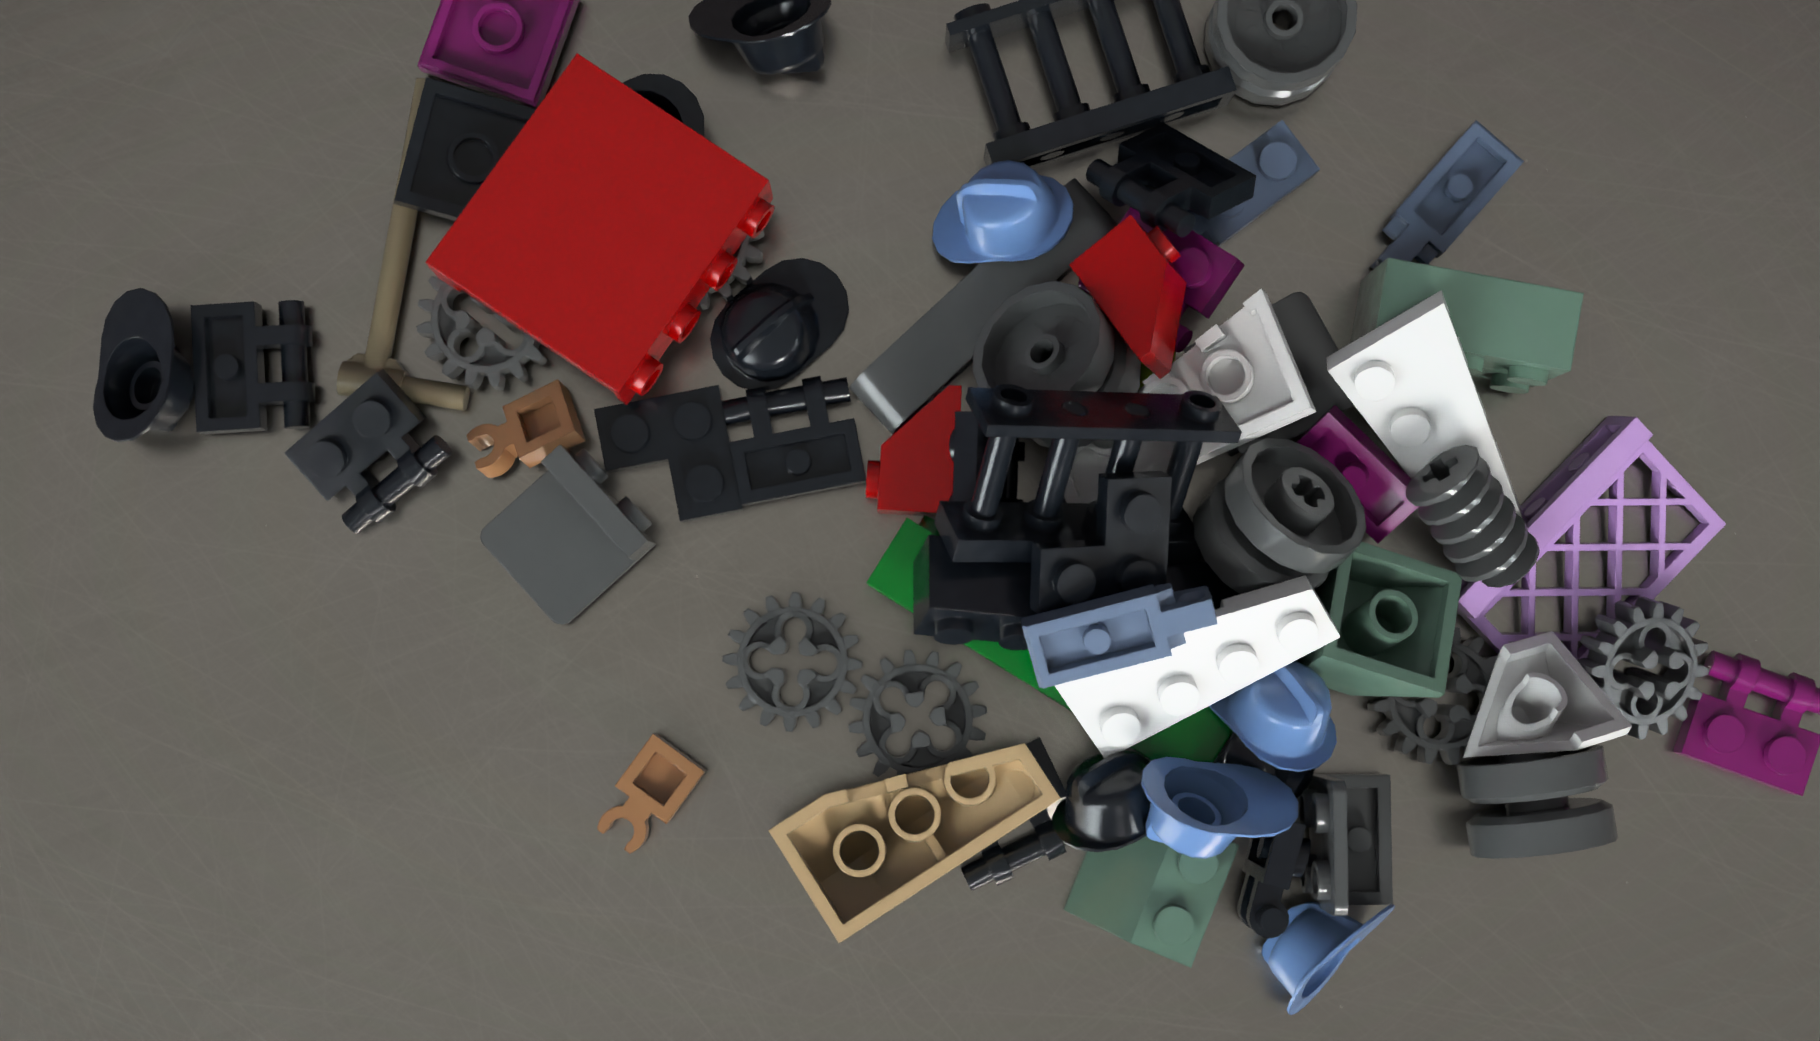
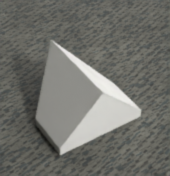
(1542, 703)

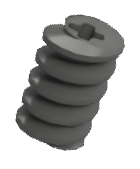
(1473, 518)

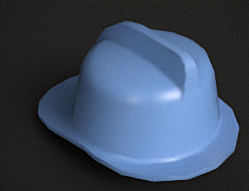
(1003, 216)
(1283, 718)
(1209, 804)
(1313, 949)

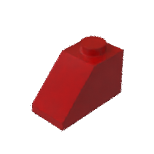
(1137, 289)
(917, 461)

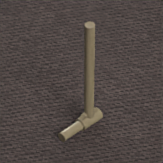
(387, 306)

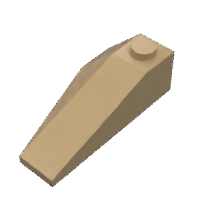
(893, 837)

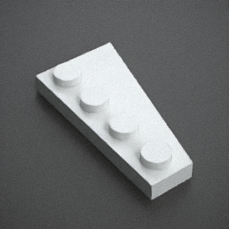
(1241, 364)
(1418, 390)
(1252, 639)

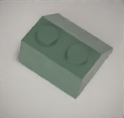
(1391, 623)
(1151, 895)

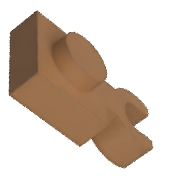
(532, 430)
(656, 785)

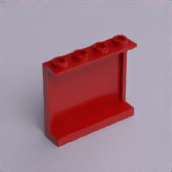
(604, 229)

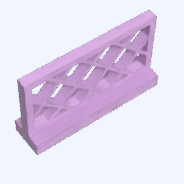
(1557, 510)

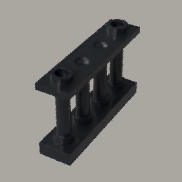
(1074, 124)
(1004, 531)

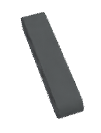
(944, 338)

